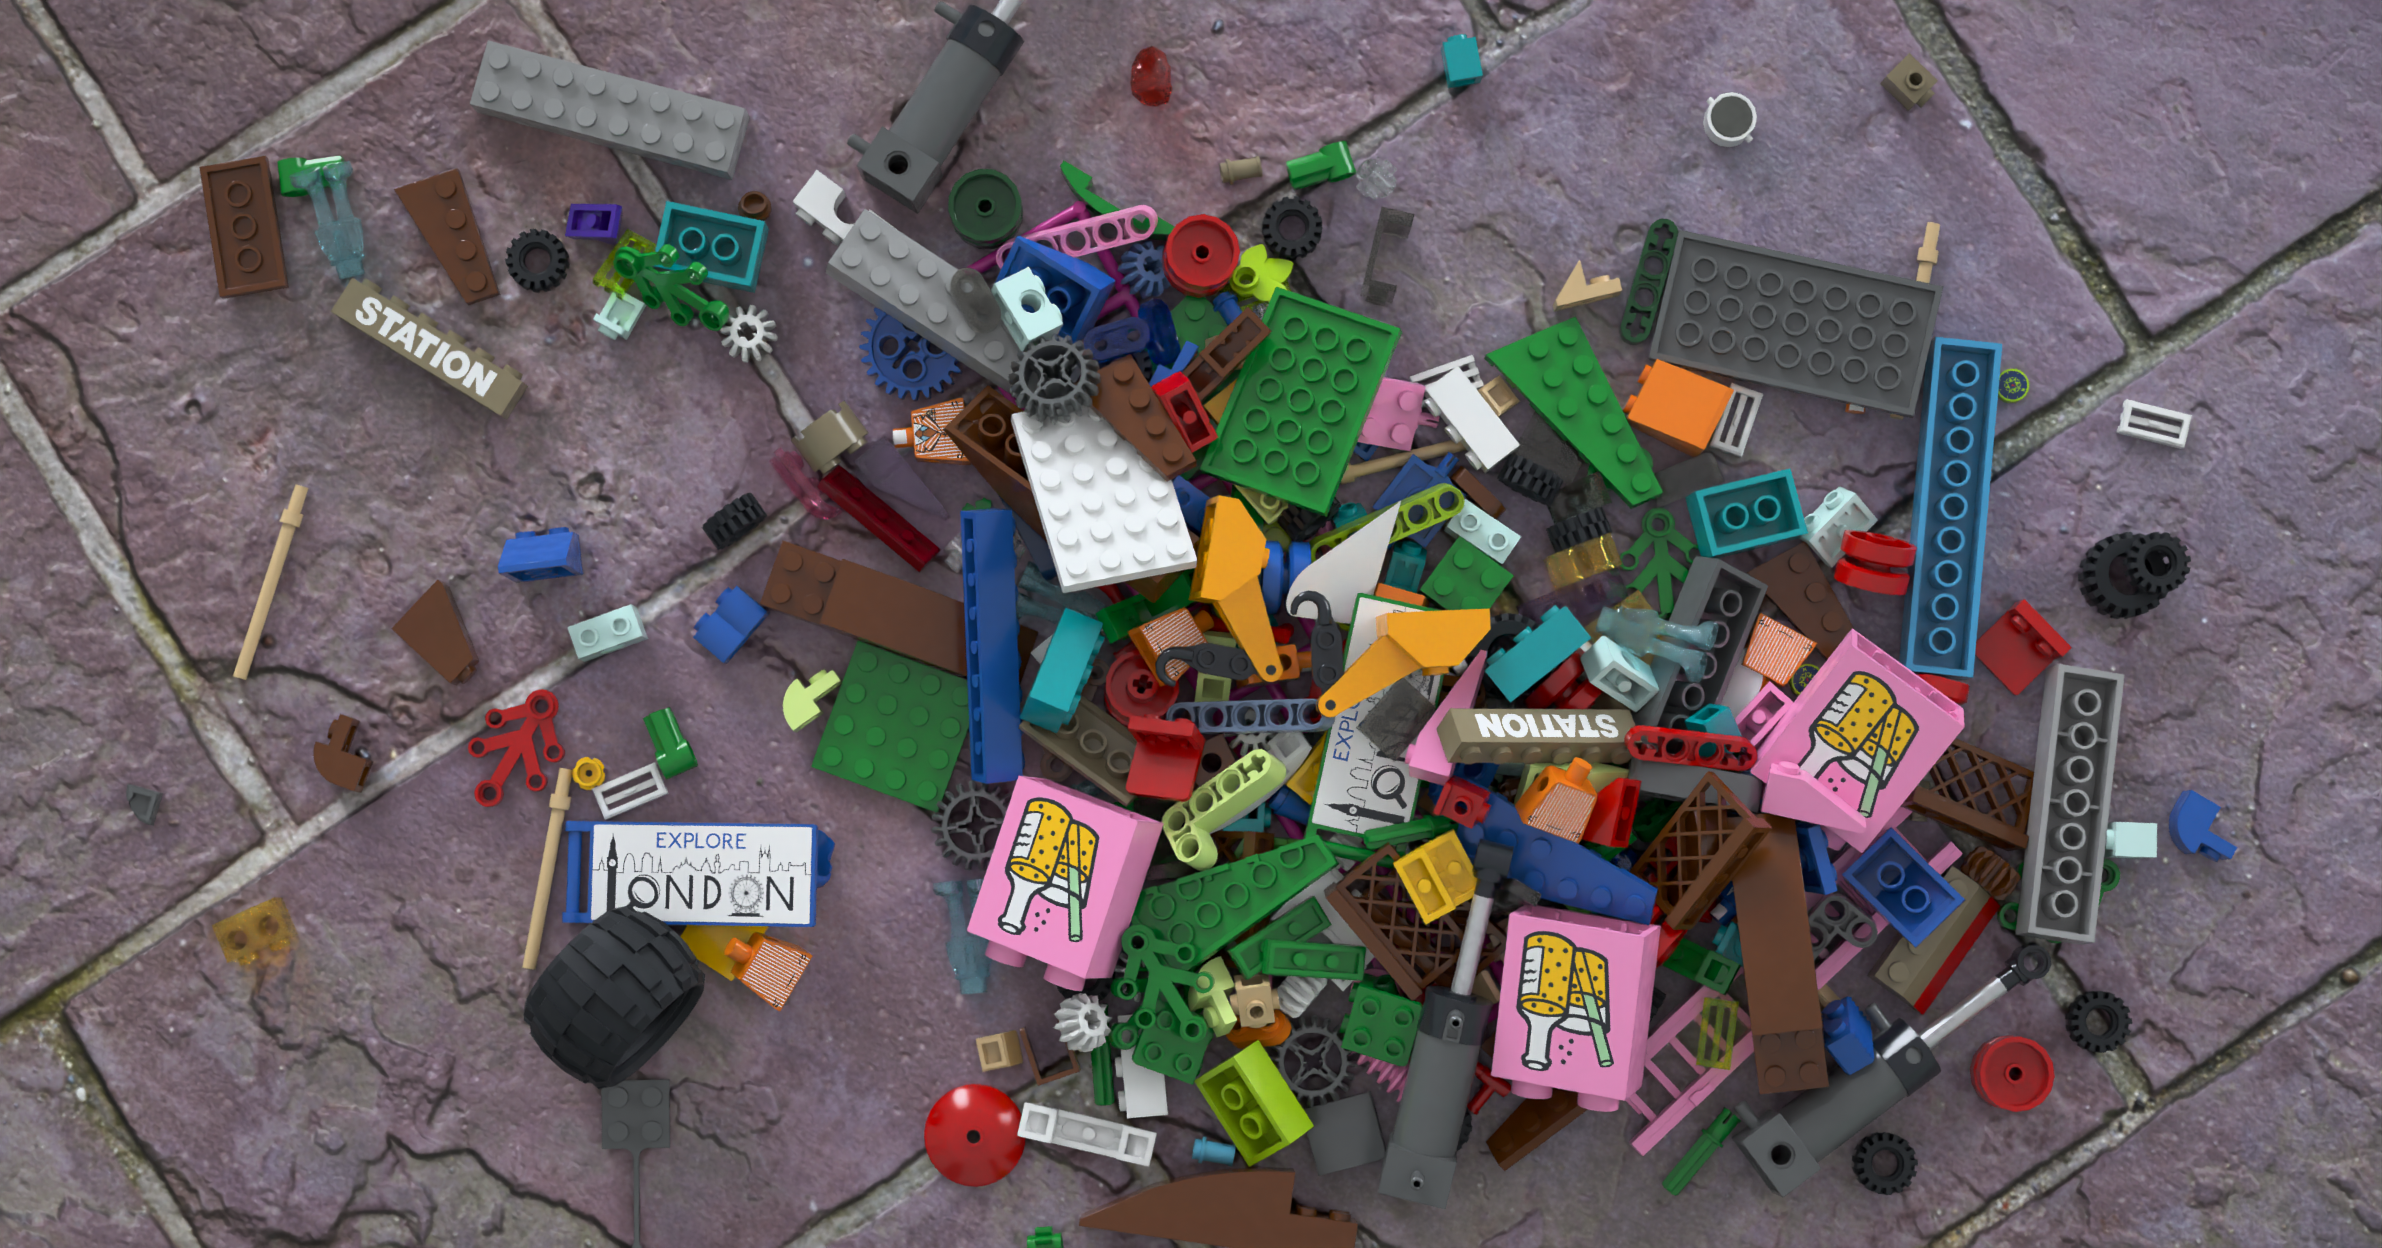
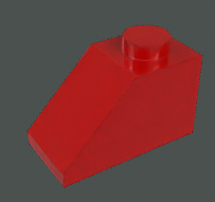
(1613, 813)

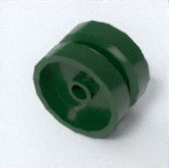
(967, 200)

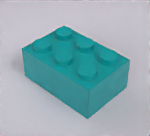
(722, 242)
(1746, 514)
(1536, 652)
(1063, 671)

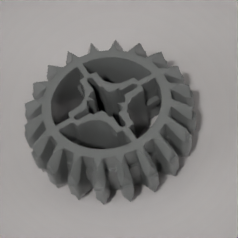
(1066, 356)
(949, 828)
(1334, 1079)

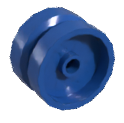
(1280, 575)

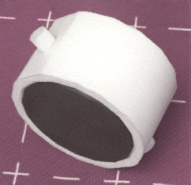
(1729, 119)

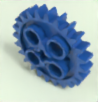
(935, 367)

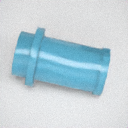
(1213, 1152)

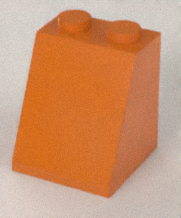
(1677, 407)

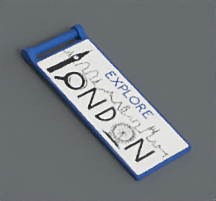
(696, 872)

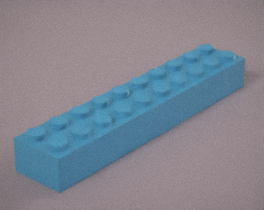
(1950, 507)

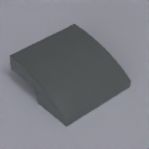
(1345, 1133)

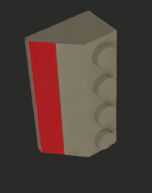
(1922, 971)

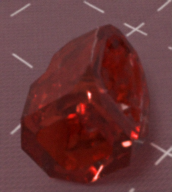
(1151, 77)

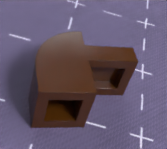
(336, 761)

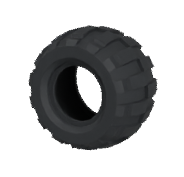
(613, 996)

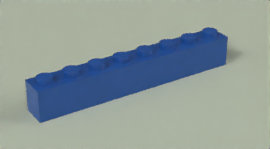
(992, 645)

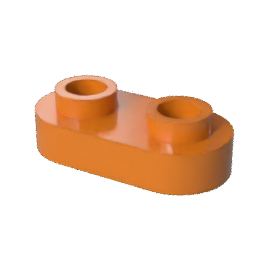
(1267, 1035)

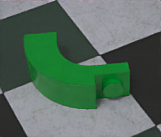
(1138, 609)

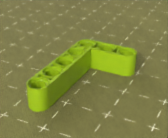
(1403, 526)

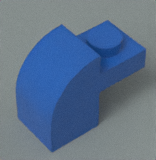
(2190, 826)

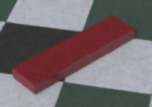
(879, 518)

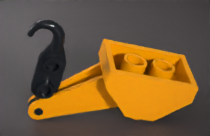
(1226, 575)
(1404, 644)

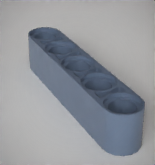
(1265, 721)

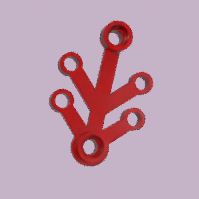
(520, 743)

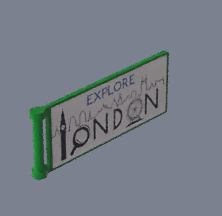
(1356, 780)

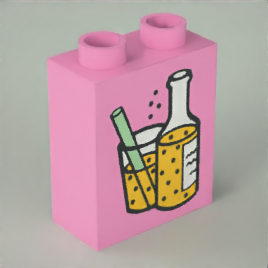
(1863, 733)
(1063, 881)
(1575, 1005)

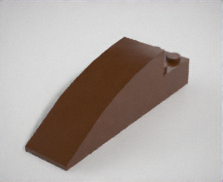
(989, 442)
(875, 608)
(1779, 962)
(1226, 1210)

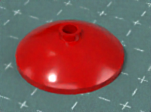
(978, 1109)

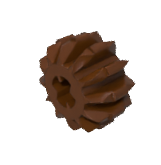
(1990, 872)

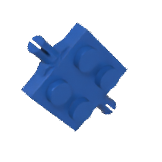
(1412, 479)

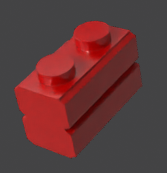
(1185, 410)

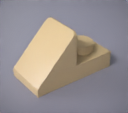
(1578, 293)

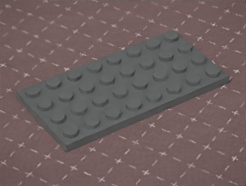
(1796, 323)

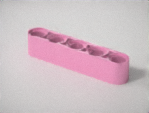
(1092, 232)

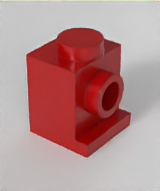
(1475, 797)

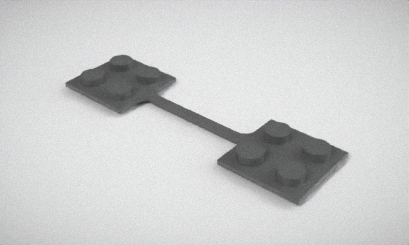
(636, 1119)

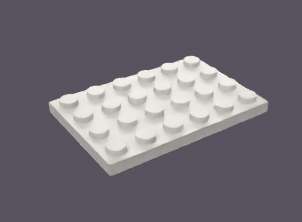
(1100, 503)

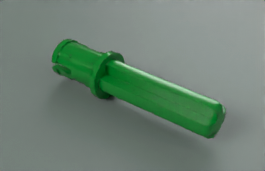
(1410, 831)
(1102, 1072)
(1700, 1152)

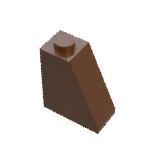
(439, 634)

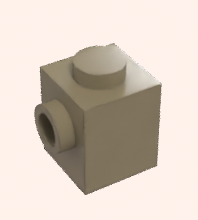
(1910, 83)

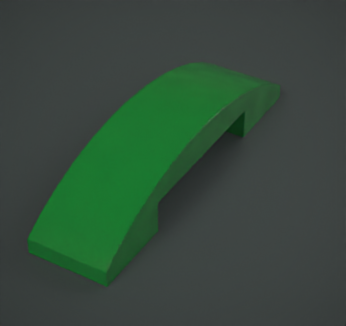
(1081, 183)
(1703, 966)

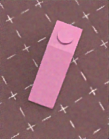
(1802, 797)

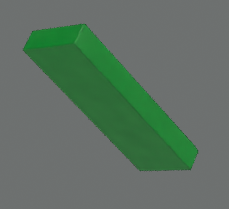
(1297, 924)
(1314, 959)

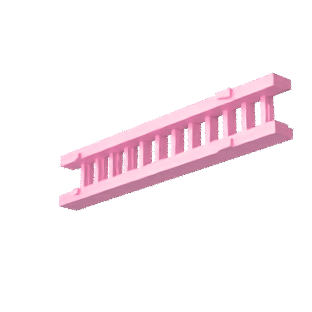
(1692, 1005)

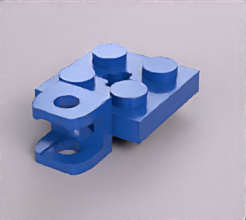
(1817, 870)

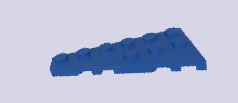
(1560, 867)

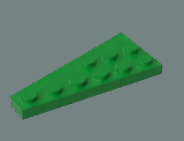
(1574, 397)
(1229, 899)

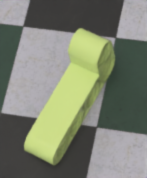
(1257, 776)

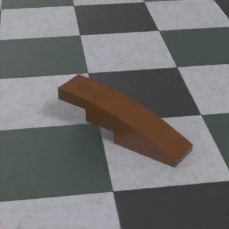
(1226, 353)

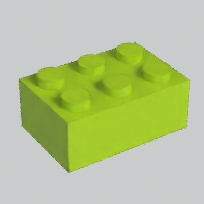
(1254, 1103)

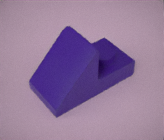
(595, 222)

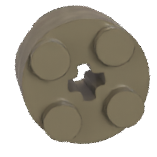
(831, 437)

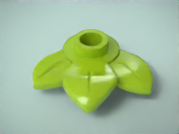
(1262, 271)

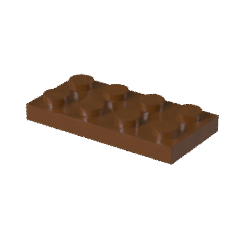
(244, 227)

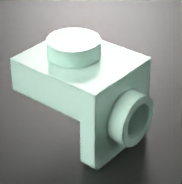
(619, 316)

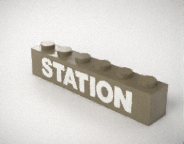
(430, 348)
(1535, 735)

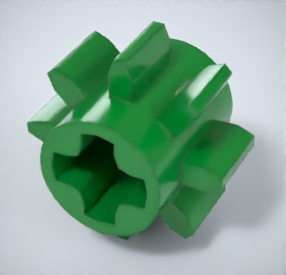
(1045, 1238)

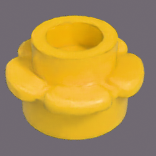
(582, 766)

